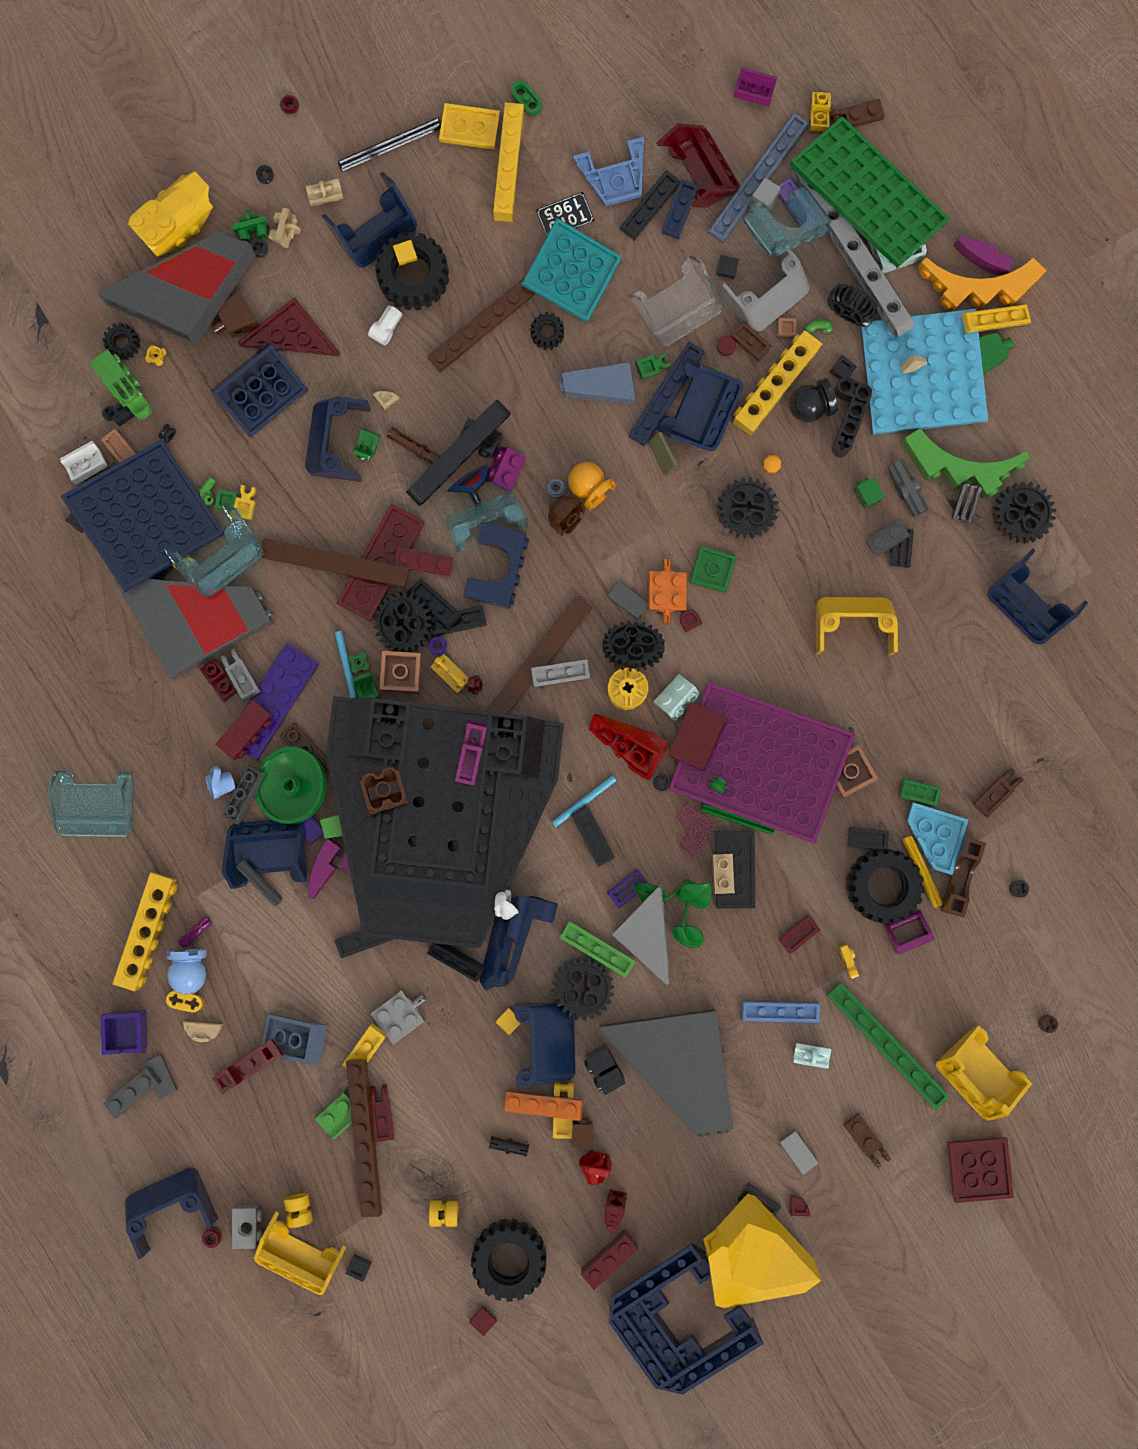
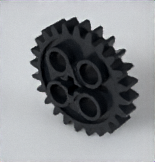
(748, 491)
(1031, 497)
(391, 634)
(633, 646)
(565, 984)

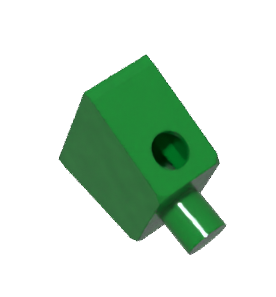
(994, 351)

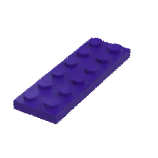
(280, 691)

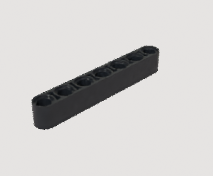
(458, 452)

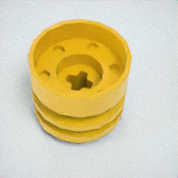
(623, 699)

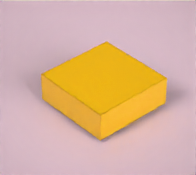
(405, 252)
(508, 1021)

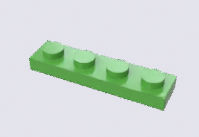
(597, 949)

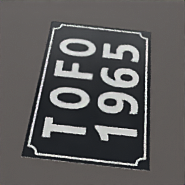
(571, 210)

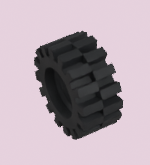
(547, 320)
(116, 331)

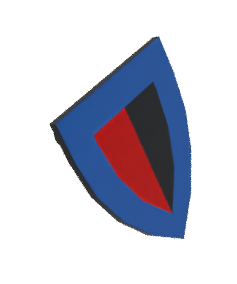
(471, 483)

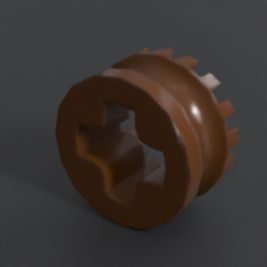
(1049, 1029)

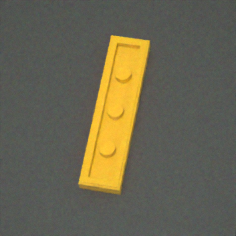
(996, 318)

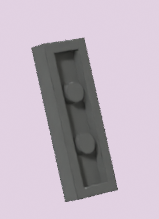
(131, 1092)

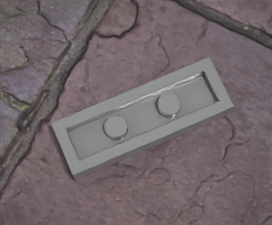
(560, 672)

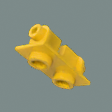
(450, 673)

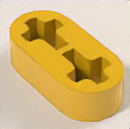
(184, 1005)

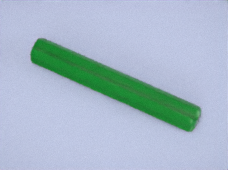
(736, 819)

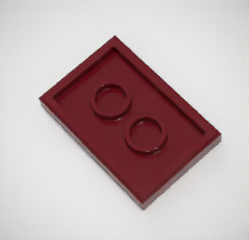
(697, 736)

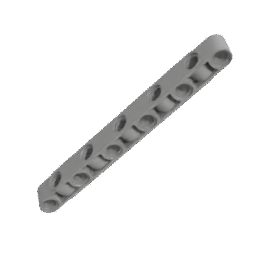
(863, 266)

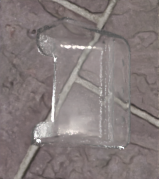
(680, 306)

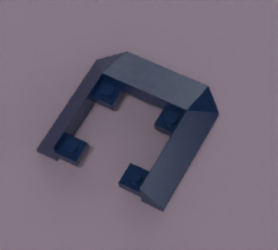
(649, 1340)

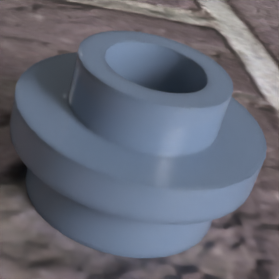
(556, 482)

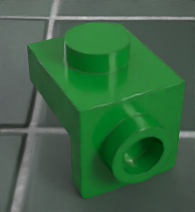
(366, 444)
(366, 686)

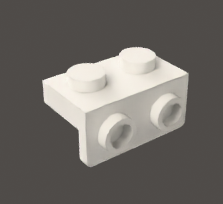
(84, 462)

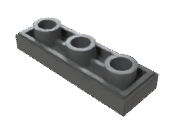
(248, 786)

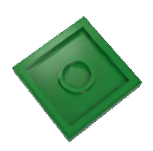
(713, 569)

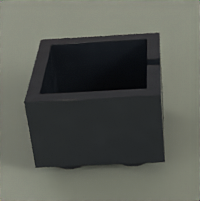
(605, 1069)

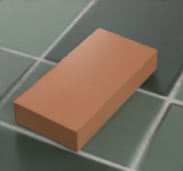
(117, 445)

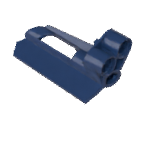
(509, 931)

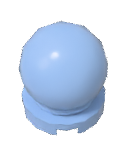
(187, 971)

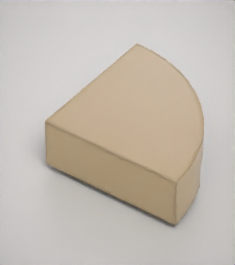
(913, 363)
(385, 398)

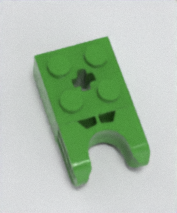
(118, 382)

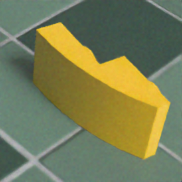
(820, 111)

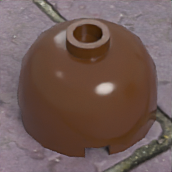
(565, 514)

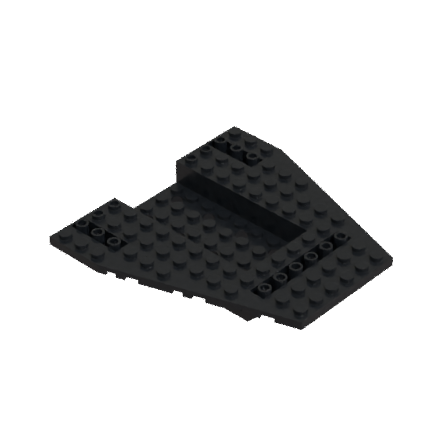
(427, 888)

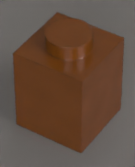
(582, 1134)

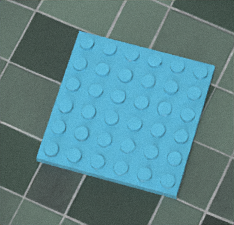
(938, 394)

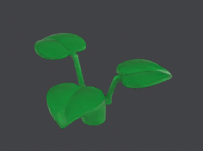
(690, 892)

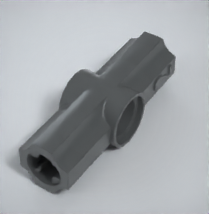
(908, 488)

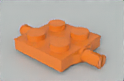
(667, 591)

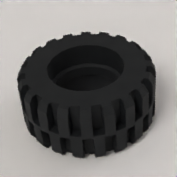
(418, 294)
(909, 895)
(509, 1286)

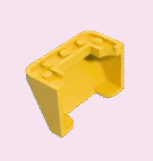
(982, 1077)

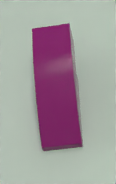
(984, 255)
(471, 752)
(323, 867)

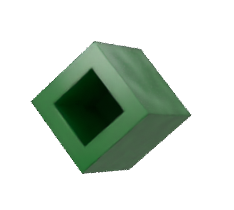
(868, 492)

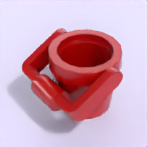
(594, 1167)

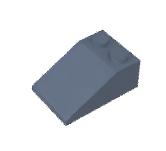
(296, 1038)

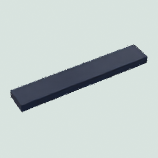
(664, 396)

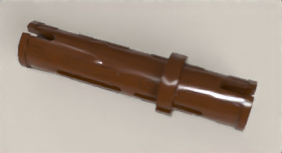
(420, 450)

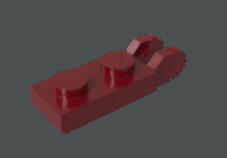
(382, 1115)

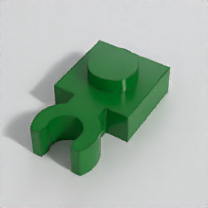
(649, 367)

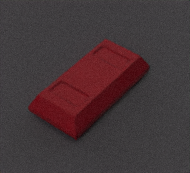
(799, 934)

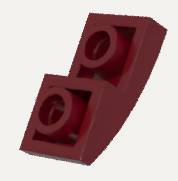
(219, 679)

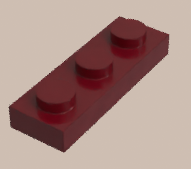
(423, 561)

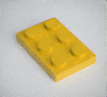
(469, 126)

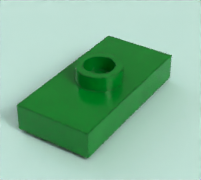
(919, 792)

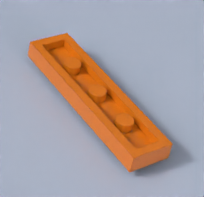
(543, 1105)

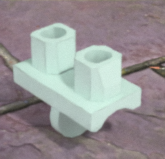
(811, 1055)

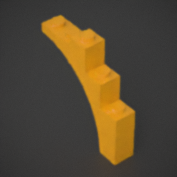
(981, 291)

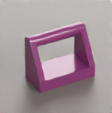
(914, 942)

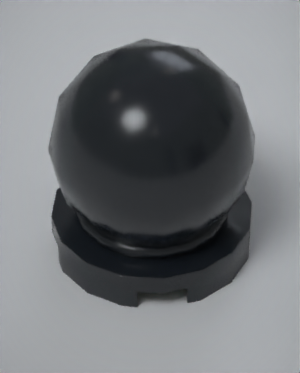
(811, 402)

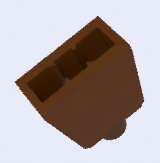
(235, 317)

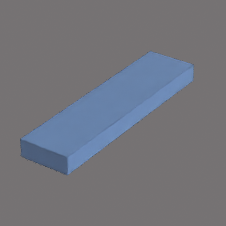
(781, 1011)

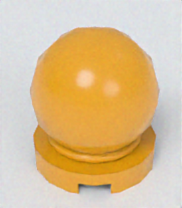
(589, 483)

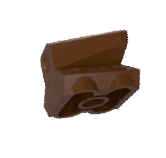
(383, 789)

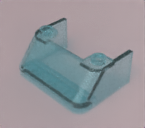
(226, 563)

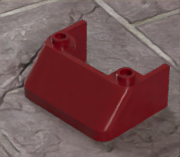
(703, 161)

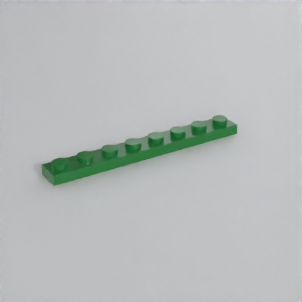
(888, 1045)

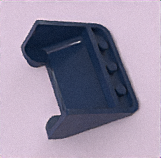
(704, 407)
(266, 848)
(550, 1043)

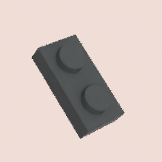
(888, 538)

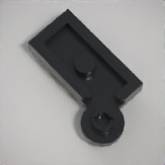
(118, 414)

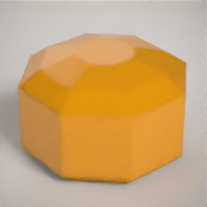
(772, 464)

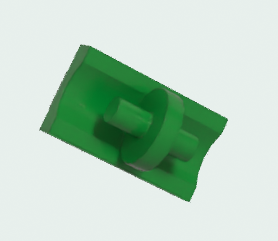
(251, 224)

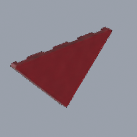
(290, 331)

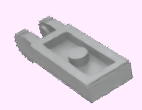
(240, 676)

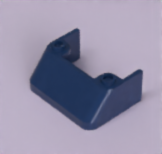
(368, 239)
(318, 460)
(1026, 607)
(180, 1187)

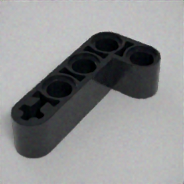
(849, 419)

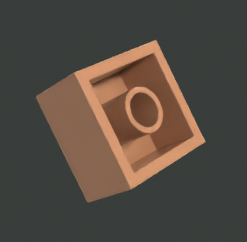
(401, 672)
(856, 773)

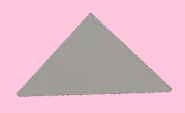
(646, 935)

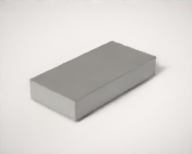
(798, 1152)

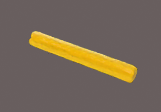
(928, 883)

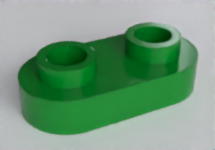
(528, 98)

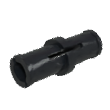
(509, 1146)

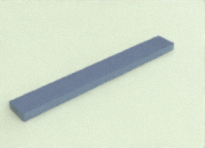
(763, 169)

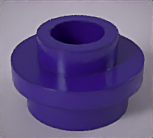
(431, 646)

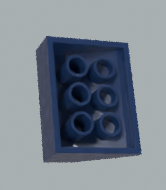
(259, 389)

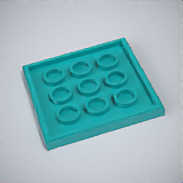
(571, 270)

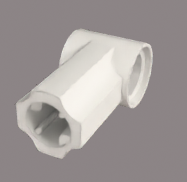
(383, 329)

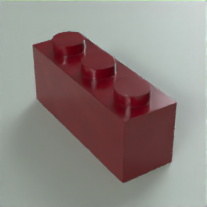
(245, 730)
(609, 1259)

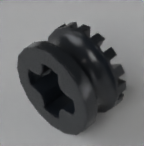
(262, 179)
(261, 242)
(167, 433)
(667, 785)
(1025, 888)

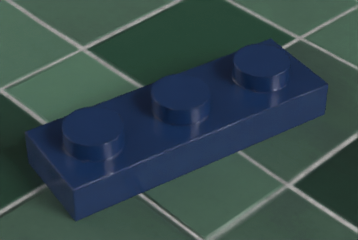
(679, 209)

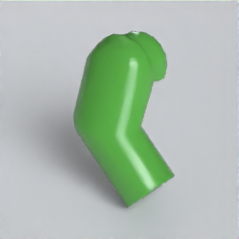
(824, 324)
(205, 491)

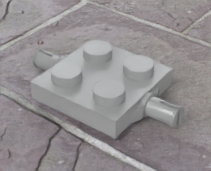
(398, 1016)

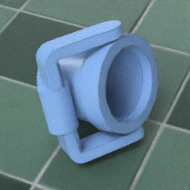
(219, 783)

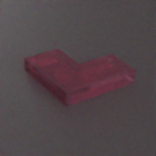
(699, 829)

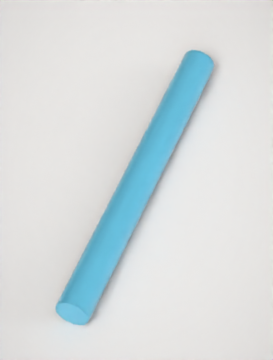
(346, 664)
(583, 801)

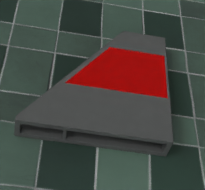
(185, 288)
(194, 627)

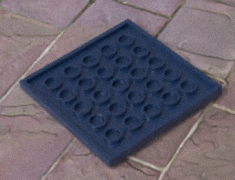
(139, 512)

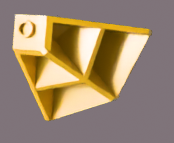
(756, 1258)

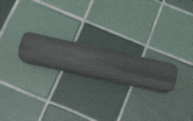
(259, 882)

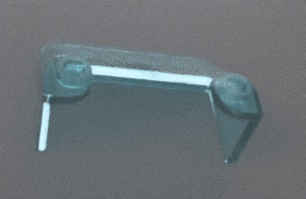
(91, 807)

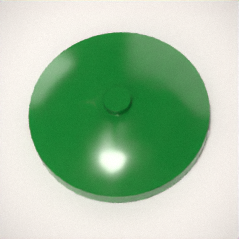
(292, 785)

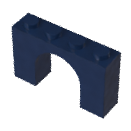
(499, 592)

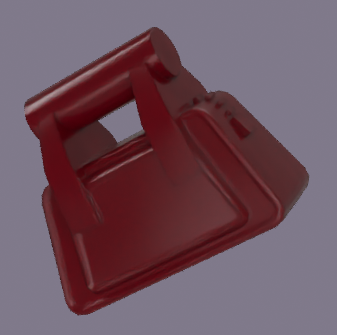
(614, 1209)

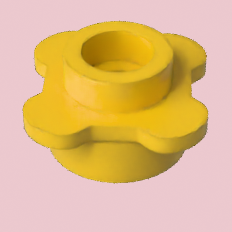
(152, 350)

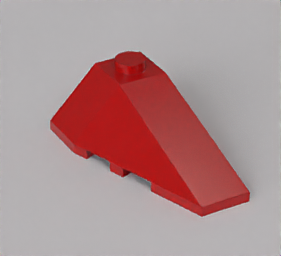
(637, 746)

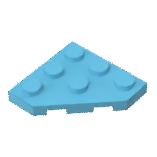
(937, 835)

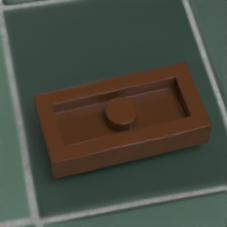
(751, 341)

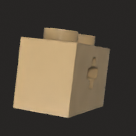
(722, 873)

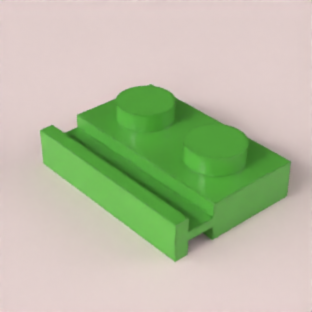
(336, 1116)

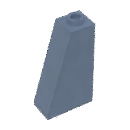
(600, 384)

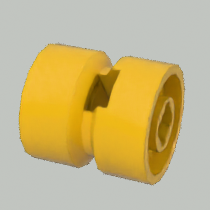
(298, 1210)
(451, 1212)

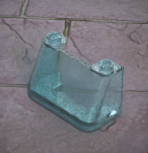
(503, 505)

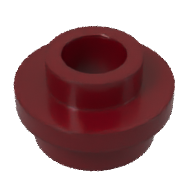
(289, 99)
(474, 684)
(211, 1243)

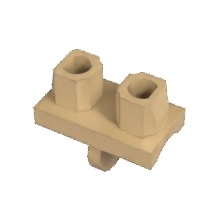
(324, 192)
(286, 228)

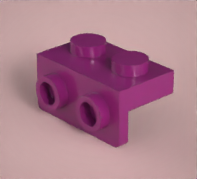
(755, 86)
(505, 468)

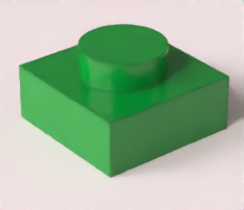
(225, 497)

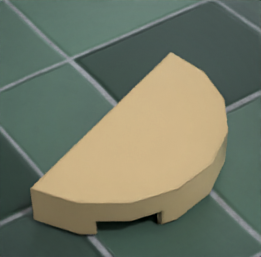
(202, 1030)

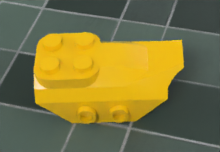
(173, 215)

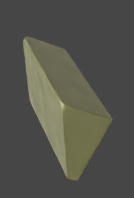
(663, 454)

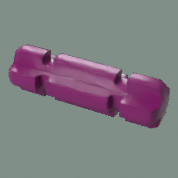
(194, 932)

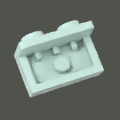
(677, 697)

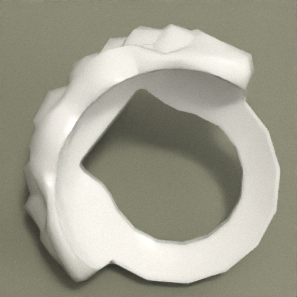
(503, 906)

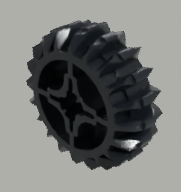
(852, 305)

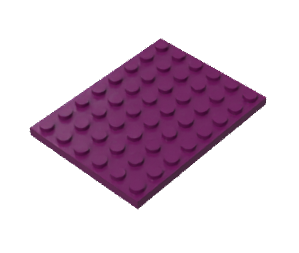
(773, 762)

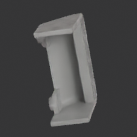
(776, 302)

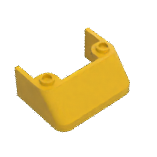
(832, 608)
(296, 1259)

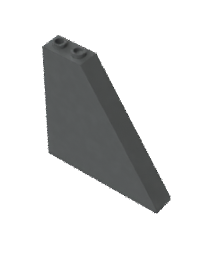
(681, 1063)

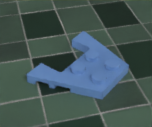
(615, 182)

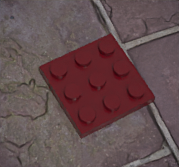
(980, 1170)

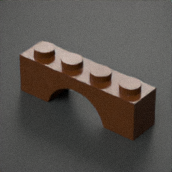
(957, 891)

